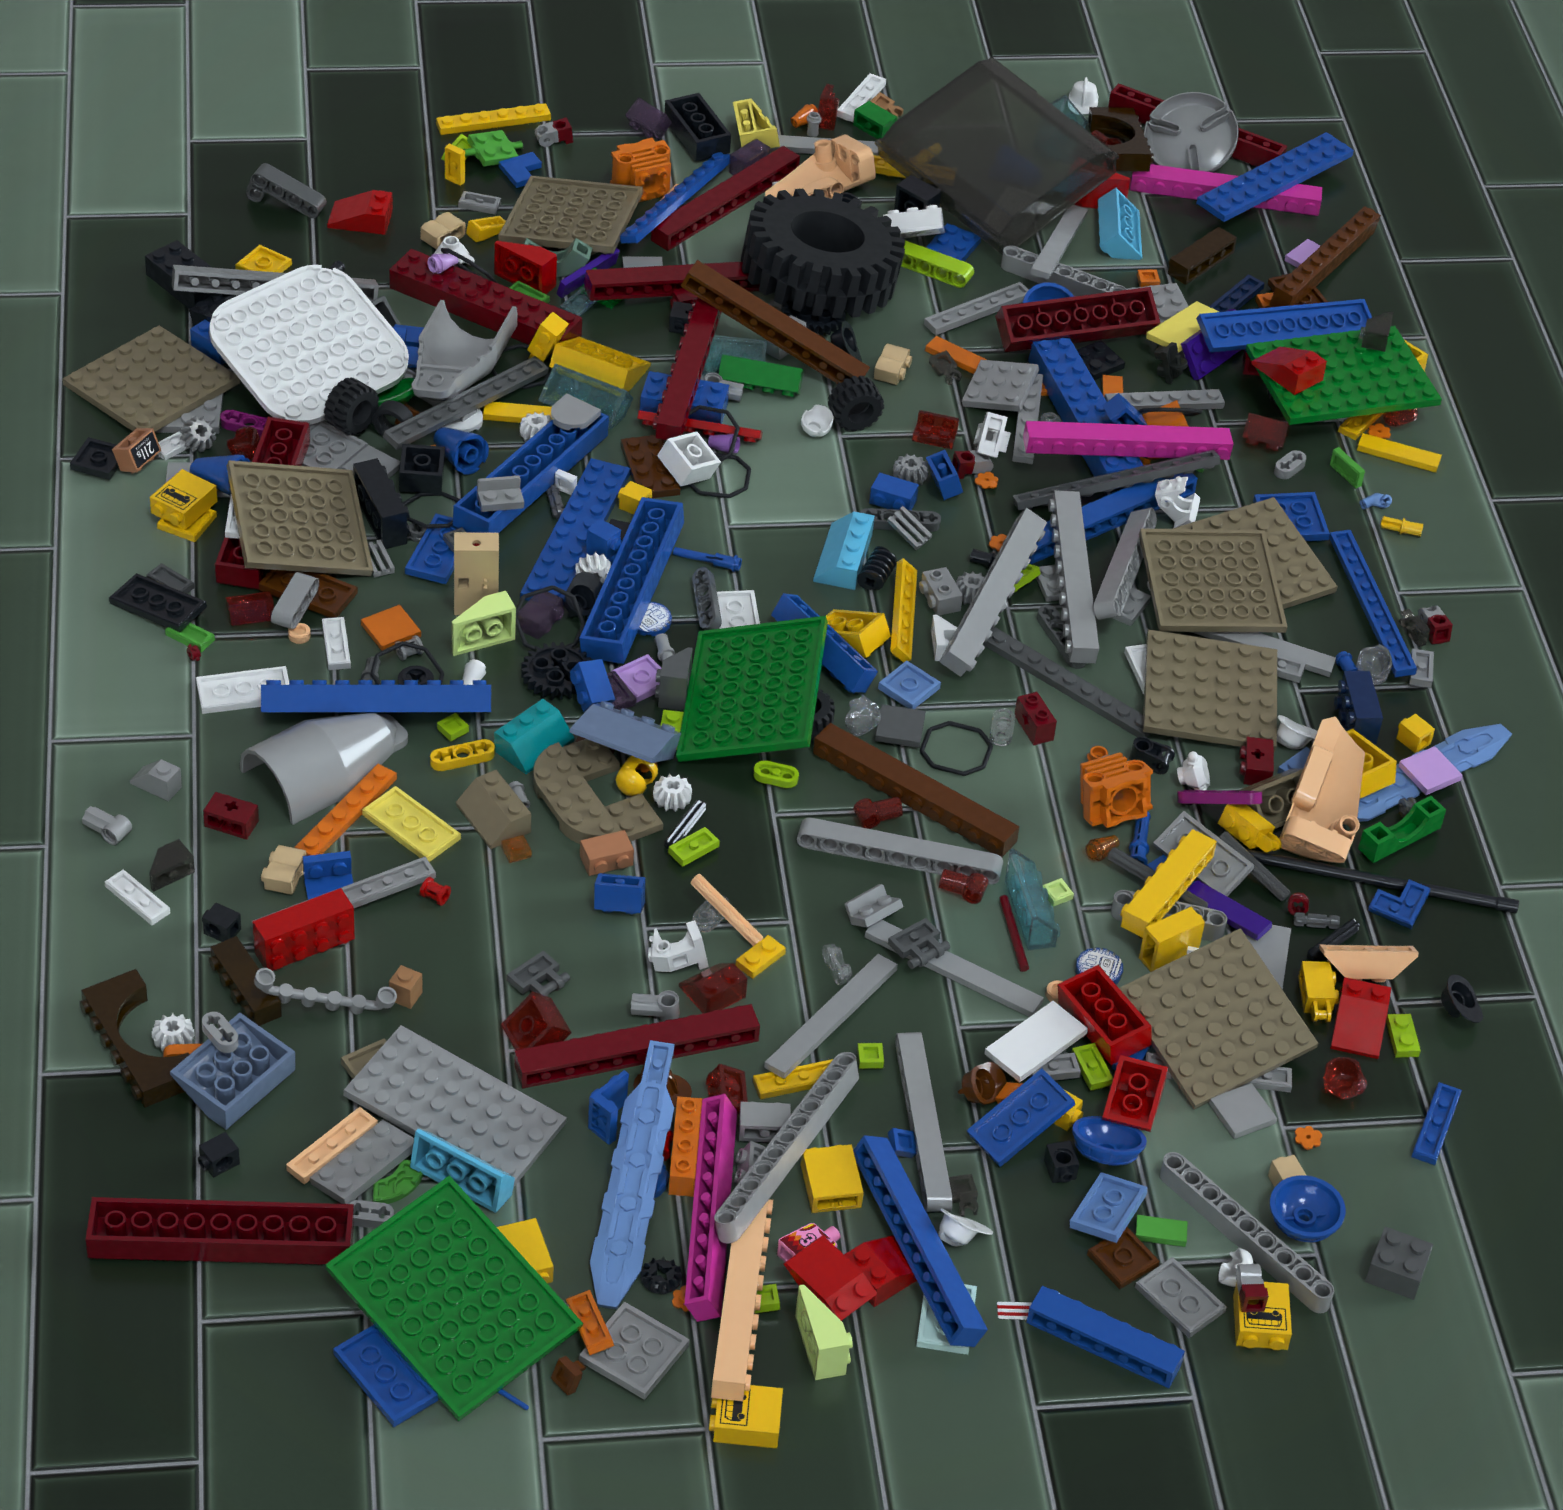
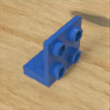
(326, 872)
(605, 1105)

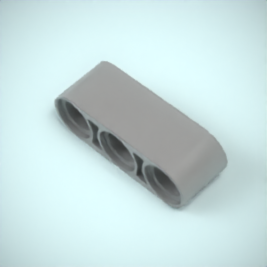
(295, 600)

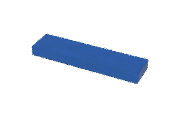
(1436, 1123)

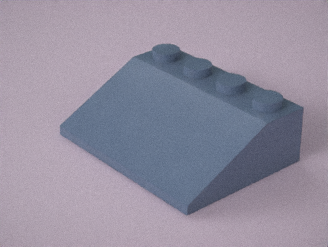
(627, 732)
(235, 1081)

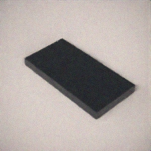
(158, 602)

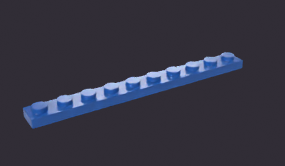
(675, 198)
(1372, 602)

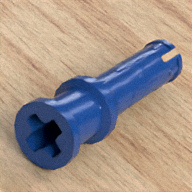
(1139, 847)

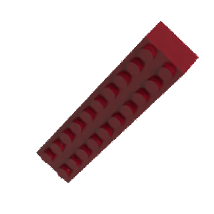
(475, 297)
(280, 443)
(218, 1230)

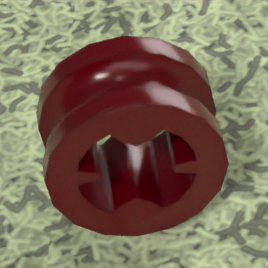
(1298, 897)

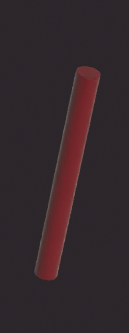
(1014, 933)

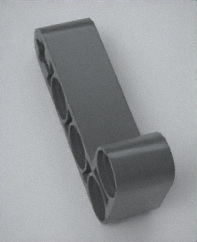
(286, 189)

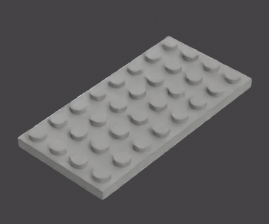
(440, 1093)

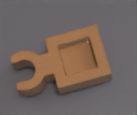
(887, 104)

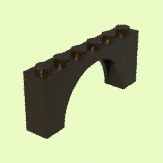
(1123, 123)
(107, 1007)

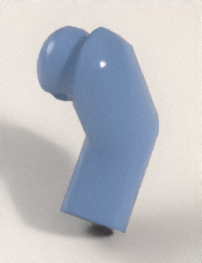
(1377, 500)

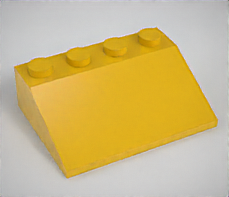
(599, 362)

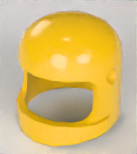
(630, 781)

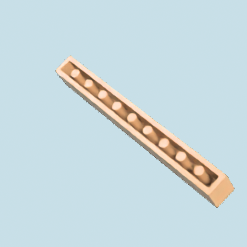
(738, 1309)

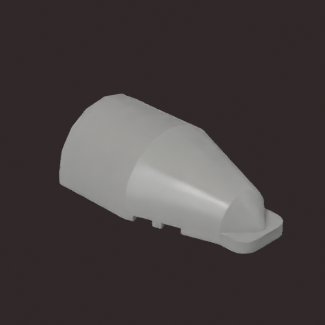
(453, 358)
(325, 757)

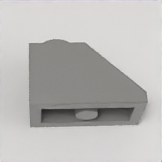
(159, 779)

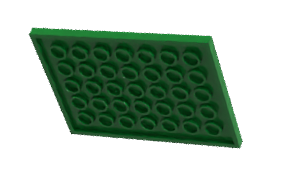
(1354, 379)
(753, 689)
(454, 1297)

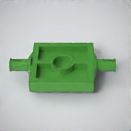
(491, 147)

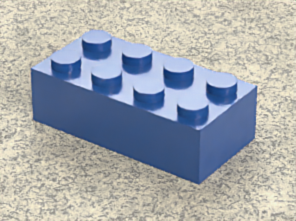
(708, 394)

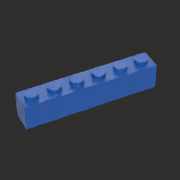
(838, 654)
(1105, 1336)

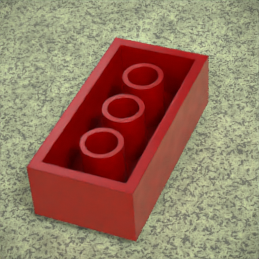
(304, 930)
(1106, 1012)

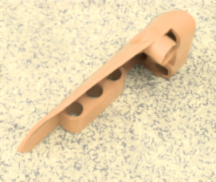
(833, 168)
(1326, 797)

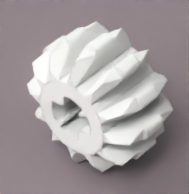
(532, 424)
(594, 564)
(672, 792)
(172, 1031)

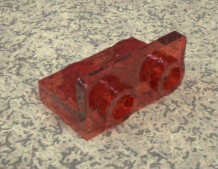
(828, 108)
(936, 429)
(250, 608)
(729, 1082)

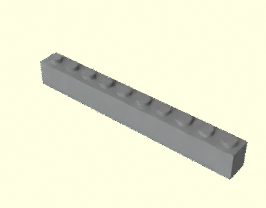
(239, 281)
(1073, 577)
(993, 592)

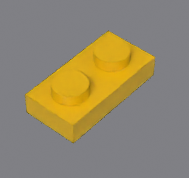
(455, 164)
(760, 956)

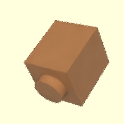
(407, 986)

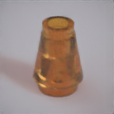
(1100, 847)

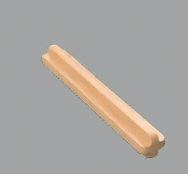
(726, 909)

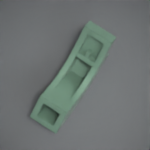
(571, 258)

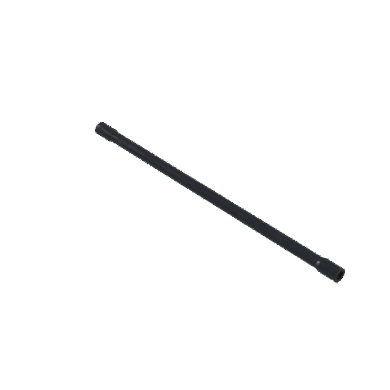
(1498, 903)

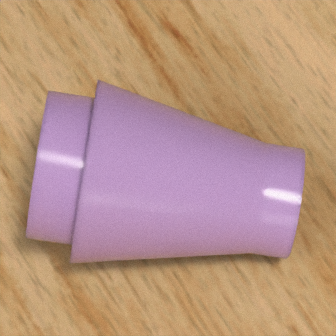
(440, 262)

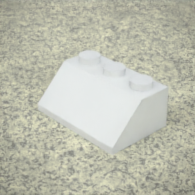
(918, 222)

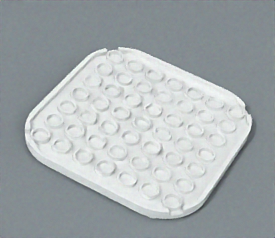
(303, 338)

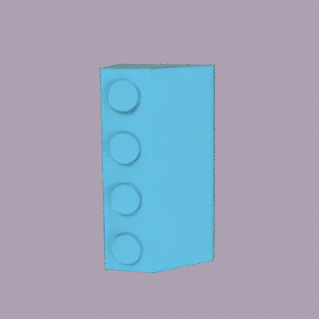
(1119, 226)
(845, 550)
(475, 1176)

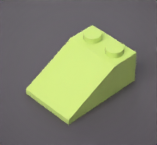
(484, 624)
(822, 1336)

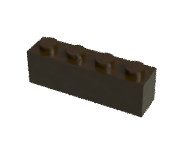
(1201, 255)
(238, 974)

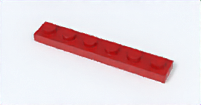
(708, 428)

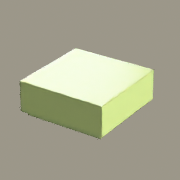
(1058, 892)

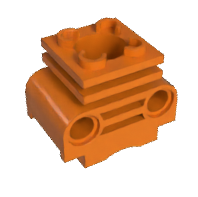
(643, 165)
(1115, 790)

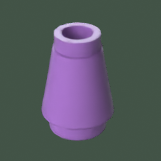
(723, 442)

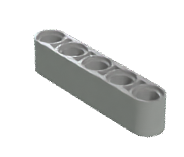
(1214, 919)

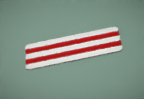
(1013, 1310)

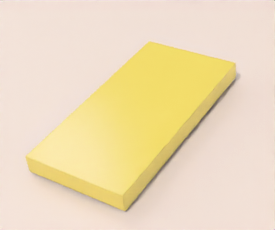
(1179, 326)
(411, 824)

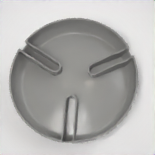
(1192, 132)

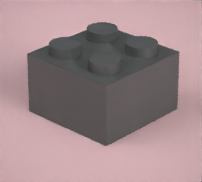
(1399, 1263)

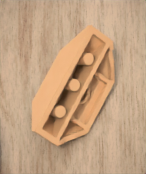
(1369, 961)

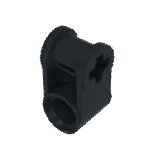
(1152, 754)

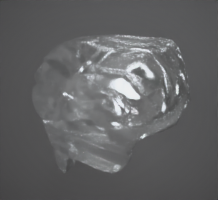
(1377, 661)
(862, 716)

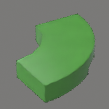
(398, 1184)

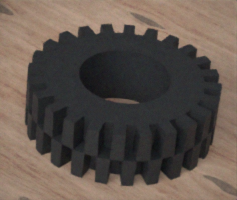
(822, 253)

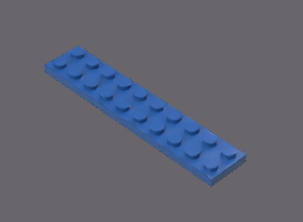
(1274, 177)
(1238, 328)
(589, 502)

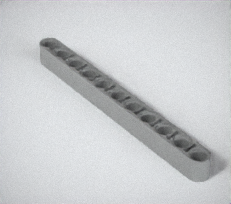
(786, 1148)

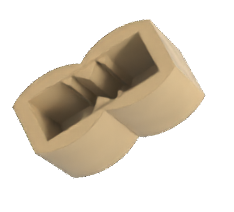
(444, 225)
(892, 364)
(283, 869)

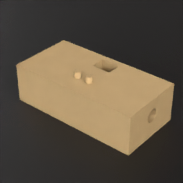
(474, 568)

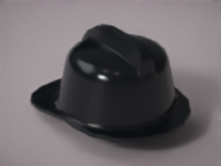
(846, 340)
(586, 589)
(1461, 1000)

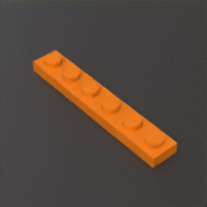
(347, 810)

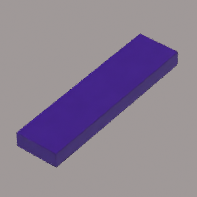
(577, 278)
(1237, 914)

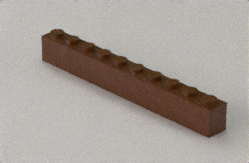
(1326, 258)
(772, 324)
(916, 790)

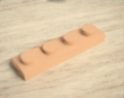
(330, 1145)

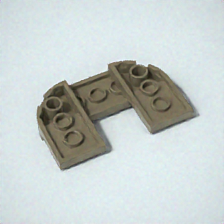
(562, 783)

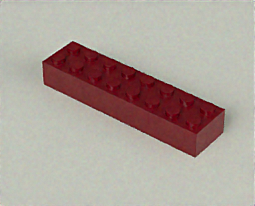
(1078, 318)

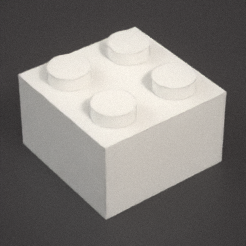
(688, 458)

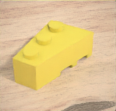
(754, 124)

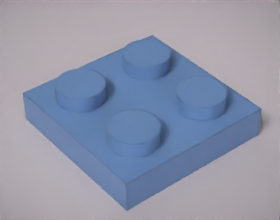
(909, 685)

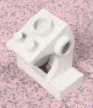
(991, 435)
(1176, 506)
(678, 954)

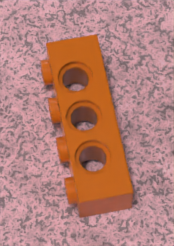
(685, 1146)

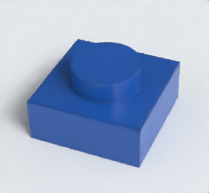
(903, 1142)

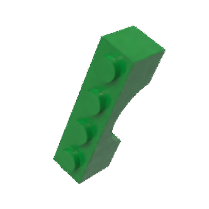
(1421, 821)

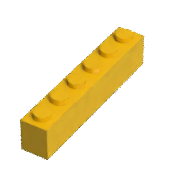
(1168, 882)

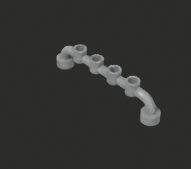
(265, 979)

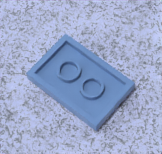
(1108, 1207)

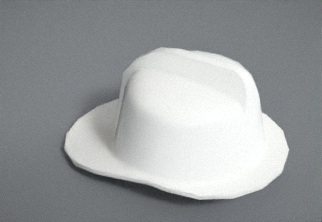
(1084, 96)
(1294, 734)
(959, 1230)

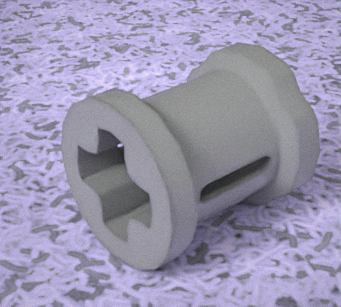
(404, 651)

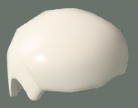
(817, 421)
(1227, 1271)

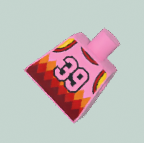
(801, 1238)

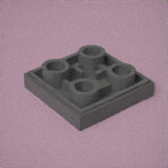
(900, 726)

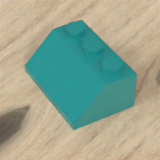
(530, 734)

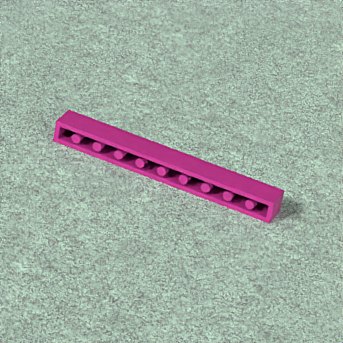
(1194, 183)
(1125, 439)
(711, 1190)

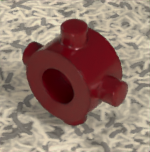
(193, 652)

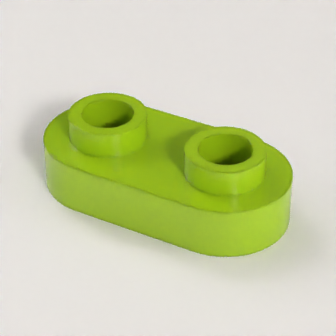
(776, 774)

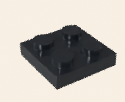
(1100, 359)
(95, 459)

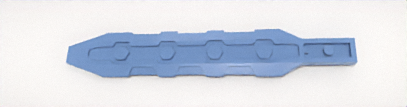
(1463, 749)
(633, 1181)

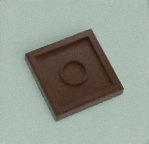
(1123, 1260)

